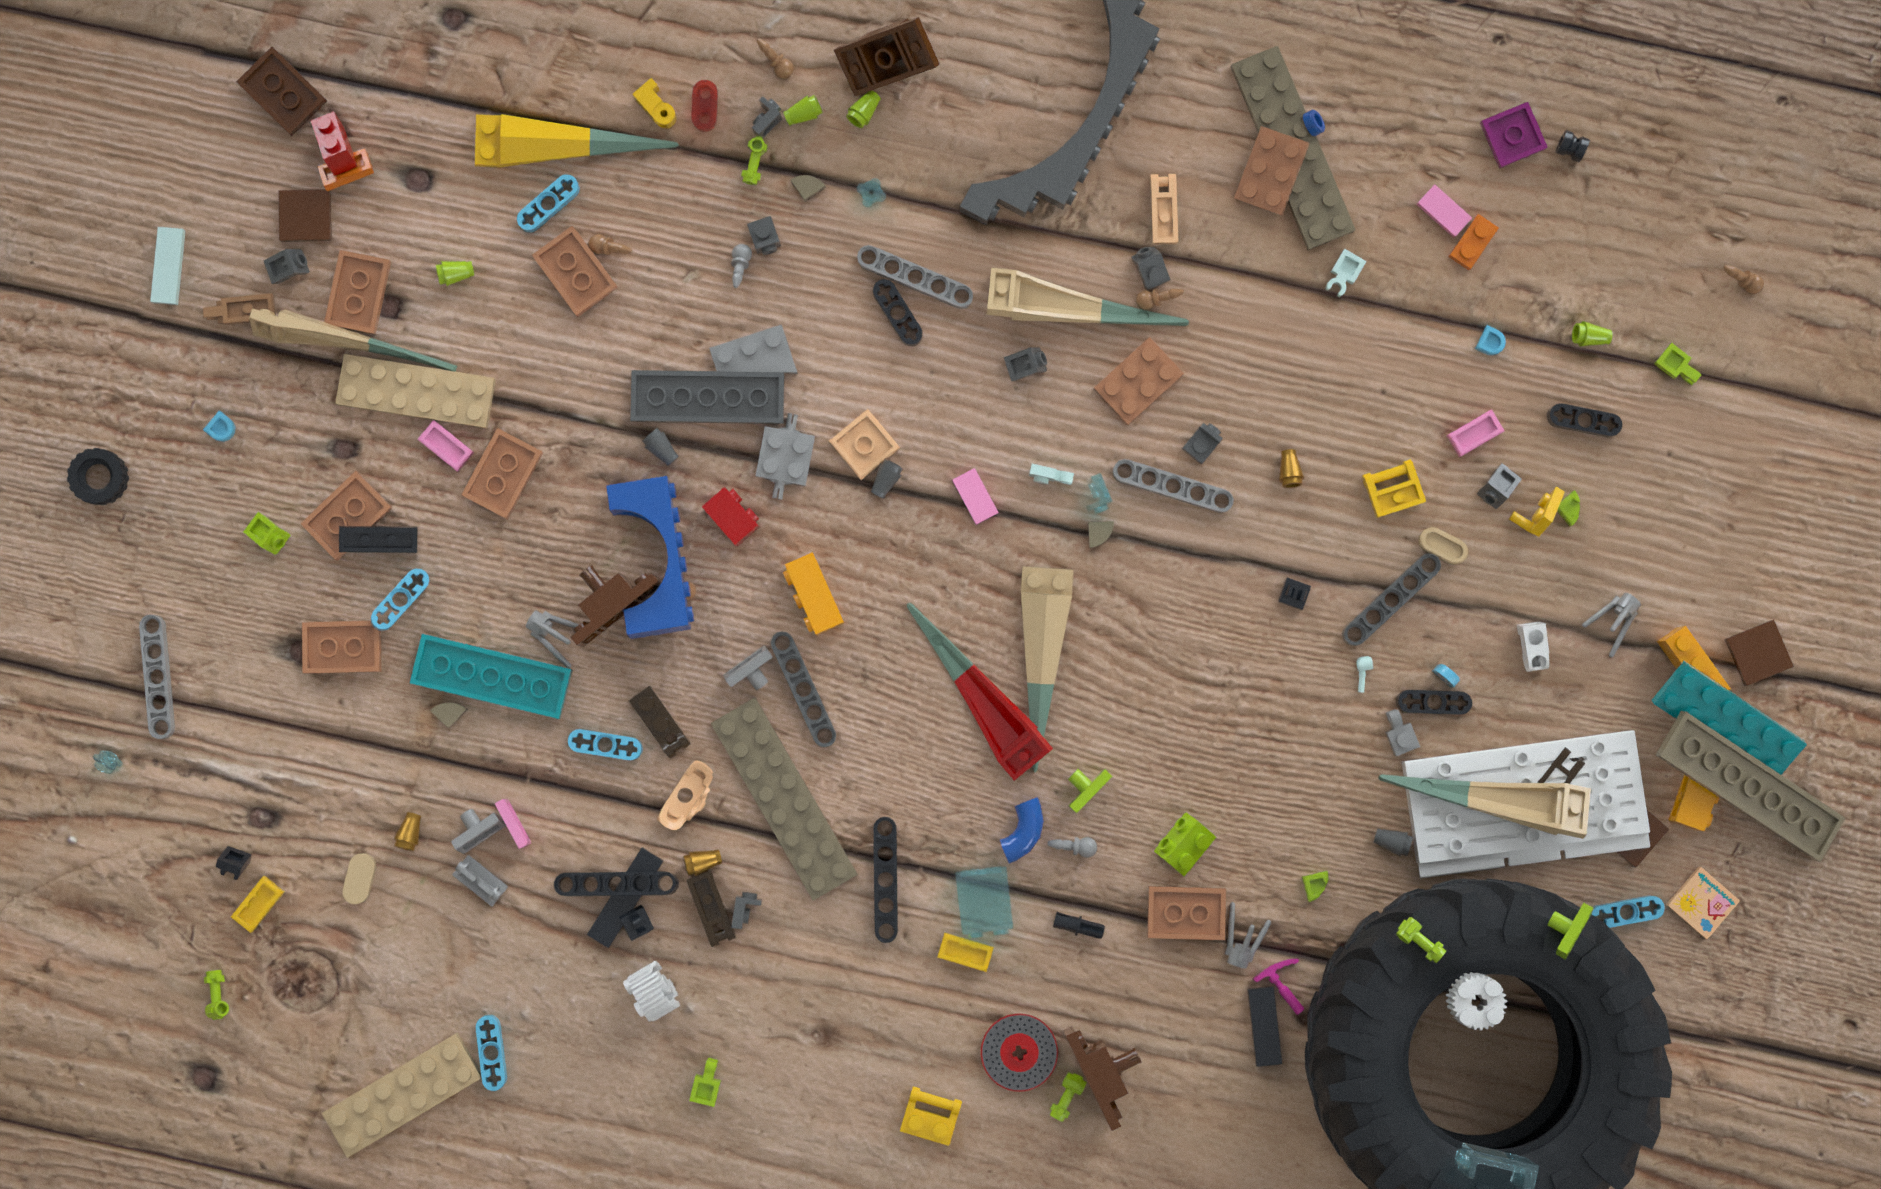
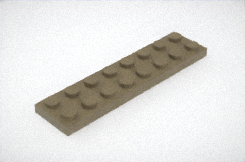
(1277, 106)
(1750, 786)
(784, 798)

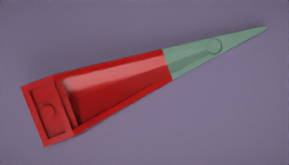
(1005, 727)

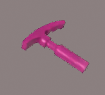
(1283, 990)

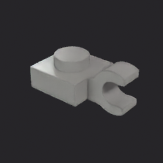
(1401, 737)

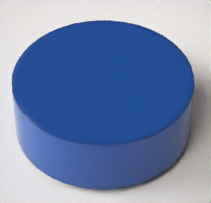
(1313, 122)

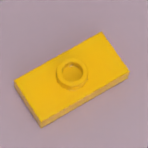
(257, 904)
(965, 952)

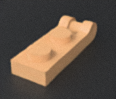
(1164, 210)

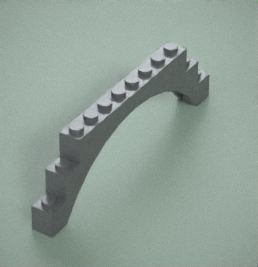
(1058, 174)

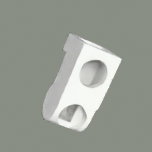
(1534, 645)

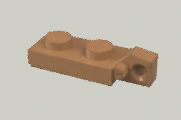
(238, 309)

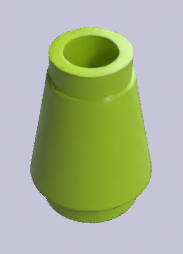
(804, 110)
(863, 110)
(454, 271)
(1589, 334)

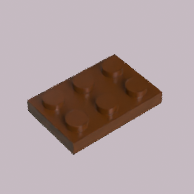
(281, 91)

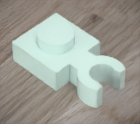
(1346, 269)
(1045, 474)

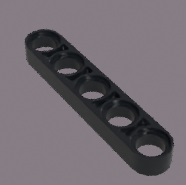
(628, 887)
(885, 892)

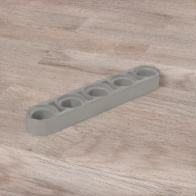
(906, 267)
(1183, 494)
(163, 688)

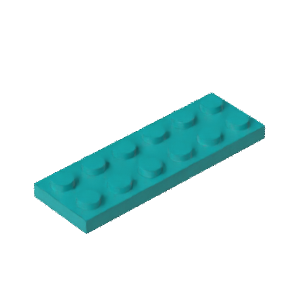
(490, 676)
(1729, 716)

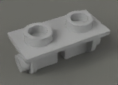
(480, 880)

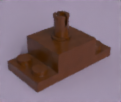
(886, 56)
(608, 602)
(1102, 1072)

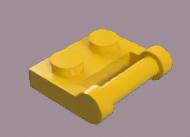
(1397, 496)
(929, 1124)

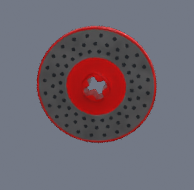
(1036, 1063)

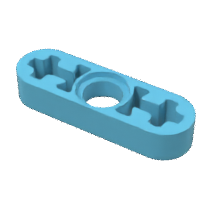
(548, 214)
(392, 618)
(623, 754)
(1643, 902)
(499, 1071)

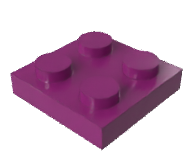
(1513, 135)

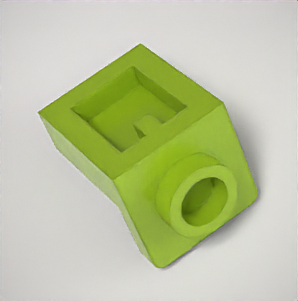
(266, 533)

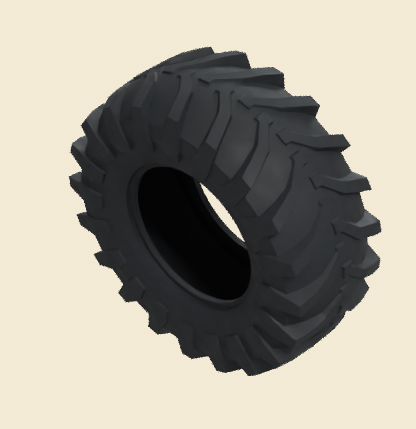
(1603, 1017)

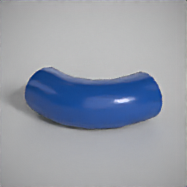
(1027, 831)

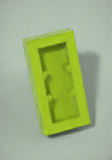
(1087, 787)
(1570, 928)

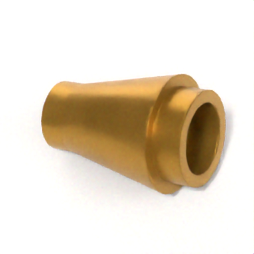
(1290, 470)
(408, 833)
(701, 861)

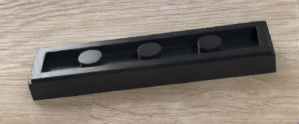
(608, 923)

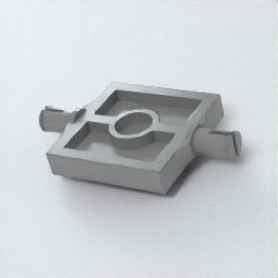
(785, 456)

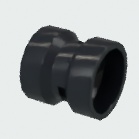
(1572, 146)

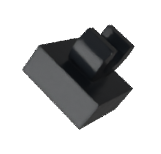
(1294, 593)
(233, 861)
(636, 922)

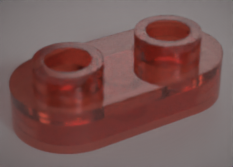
(704, 106)

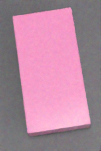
(1444, 211)
(1475, 433)
(445, 445)
(975, 496)
(513, 823)

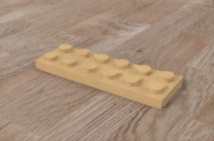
(415, 391)
(402, 1095)

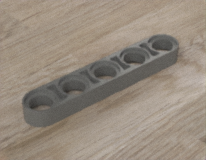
(1403, 596)
(803, 676)

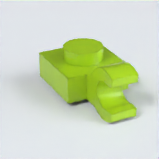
(1675, 362)
(706, 1087)

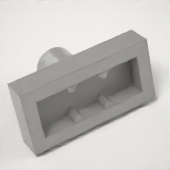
(750, 668)
(477, 830)

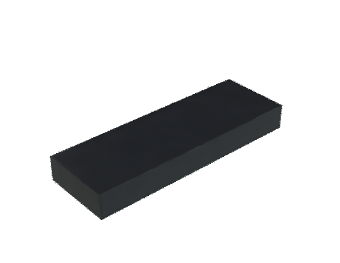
(378, 539)
(1264, 1026)

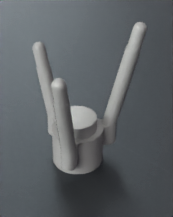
(1625, 609)
(541, 625)
(1242, 954)

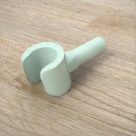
(1363, 664)

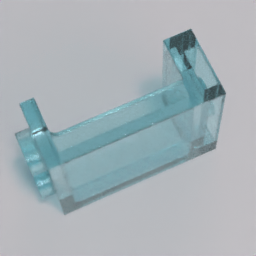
(984, 901)
(1523, 1169)

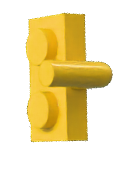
(1543, 516)

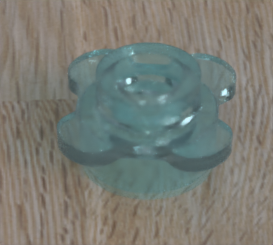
(873, 185)
(106, 761)

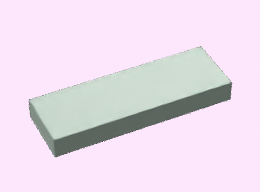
(167, 266)

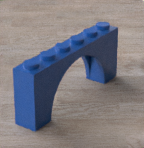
(668, 607)

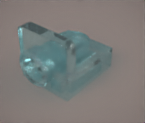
(1099, 489)

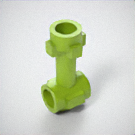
(757, 149)
(1410, 930)
(217, 1007)
(1074, 1084)

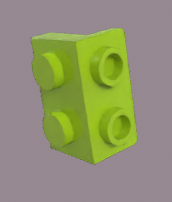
(1185, 844)

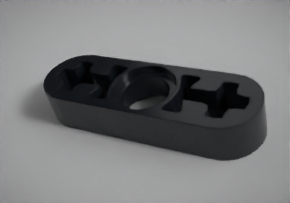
(881, 300)
(1601, 430)
(1452, 709)

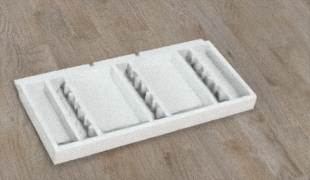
(1465, 840)

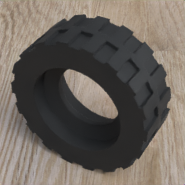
(79, 468)

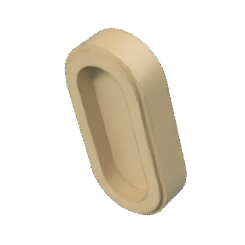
(1443, 545)
(359, 878)

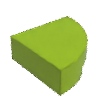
(1570, 508)
(1315, 884)

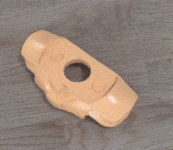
(676, 813)

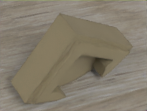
(807, 186)
(1099, 532)
(448, 713)

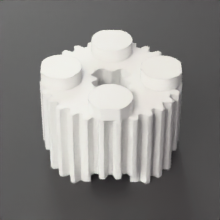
(652, 991)
(1487, 1012)

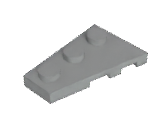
(755, 353)

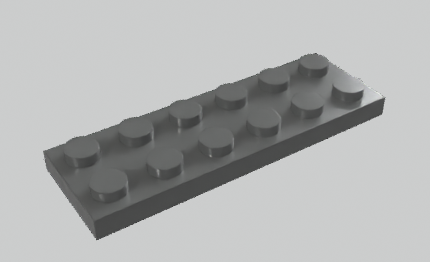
(707, 397)

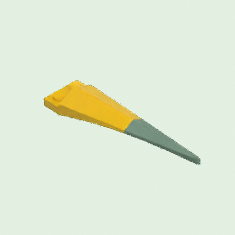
(519, 141)

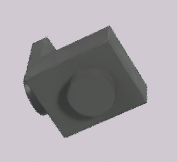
(1151, 267)

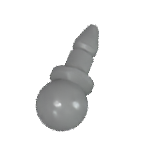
(741, 256)
(1085, 847)

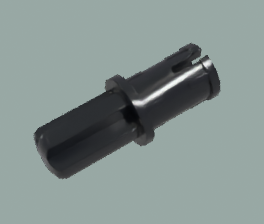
(1078, 925)

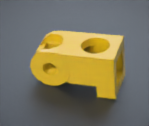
(660, 112)

